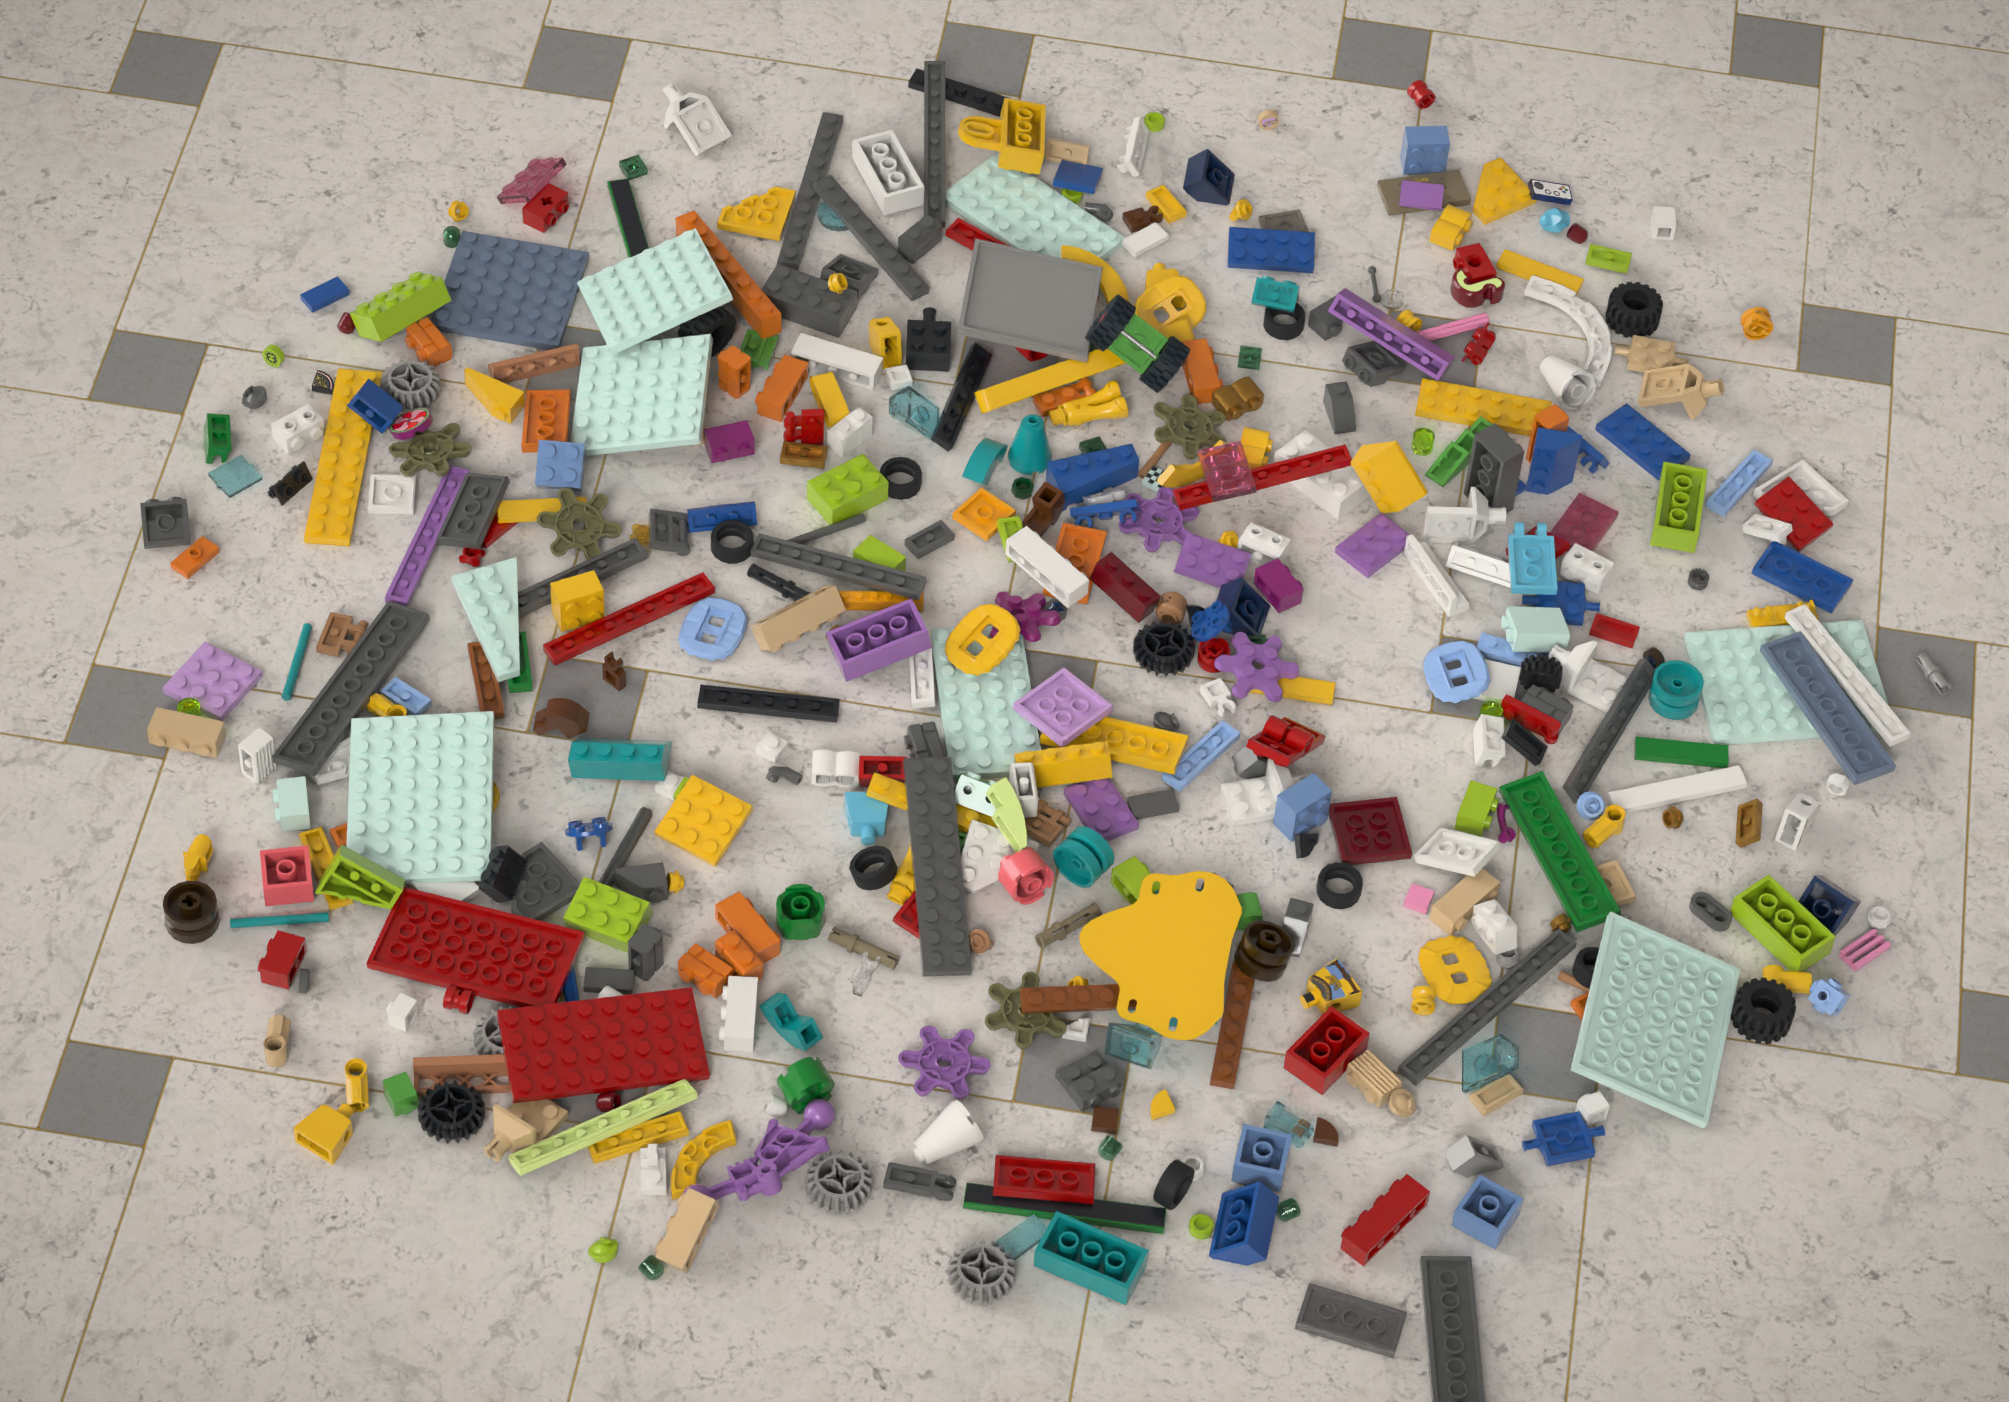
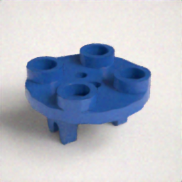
(1211, 622)
(597, 827)

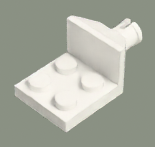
(695, 119)
(1461, 523)
(1588, 678)
(1256, 798)

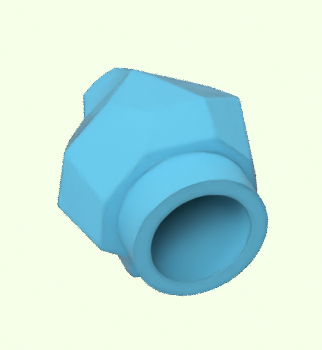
(1554, 220)

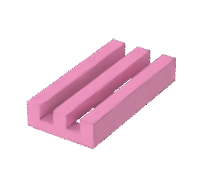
(1883, 947)

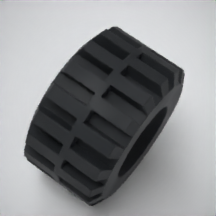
(1634, 309)
(717, 322)
(1764, 995)

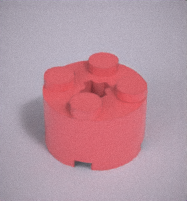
(1025, 876)

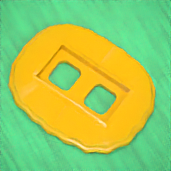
(1161, 295)
(971, 630)
(1439, 974)

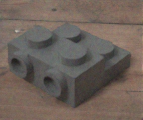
(856, 273)
(1372, 363)
(165, 523)
(1090, 1080)

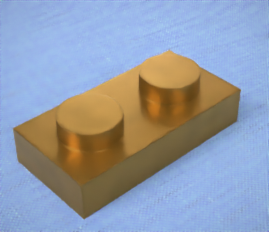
(803, 455)
(1749, 823)

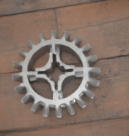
(424, 383)
(484, 1027)
(833, 1194)
(965, 1272)

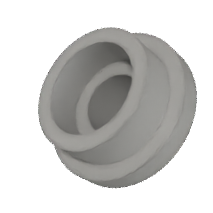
(1508, 959)

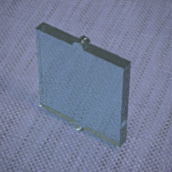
(235, 476)

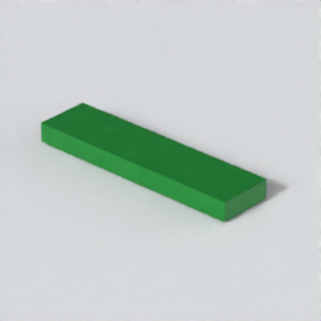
(1681, 752)

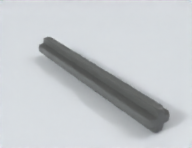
(626, 846)

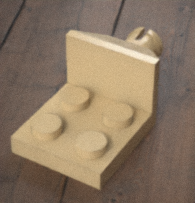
(1678, 384)
(523, 1126)

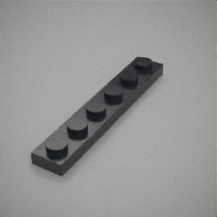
(963, 94)
(961, 397)
(768, 703)

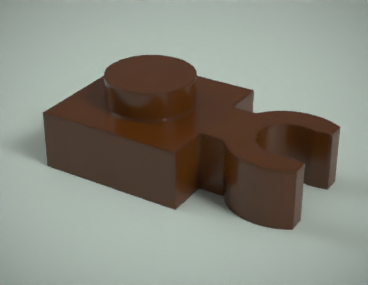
(1139, 219)
(613, 672)

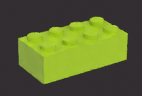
(400, 306)
(1678, 507)
(1782, 924)

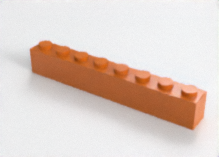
(746, 294)

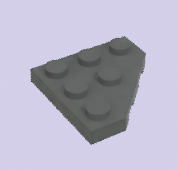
(544, 885)

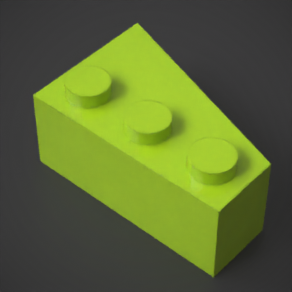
(360, 879)

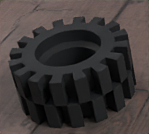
(1535, 666)

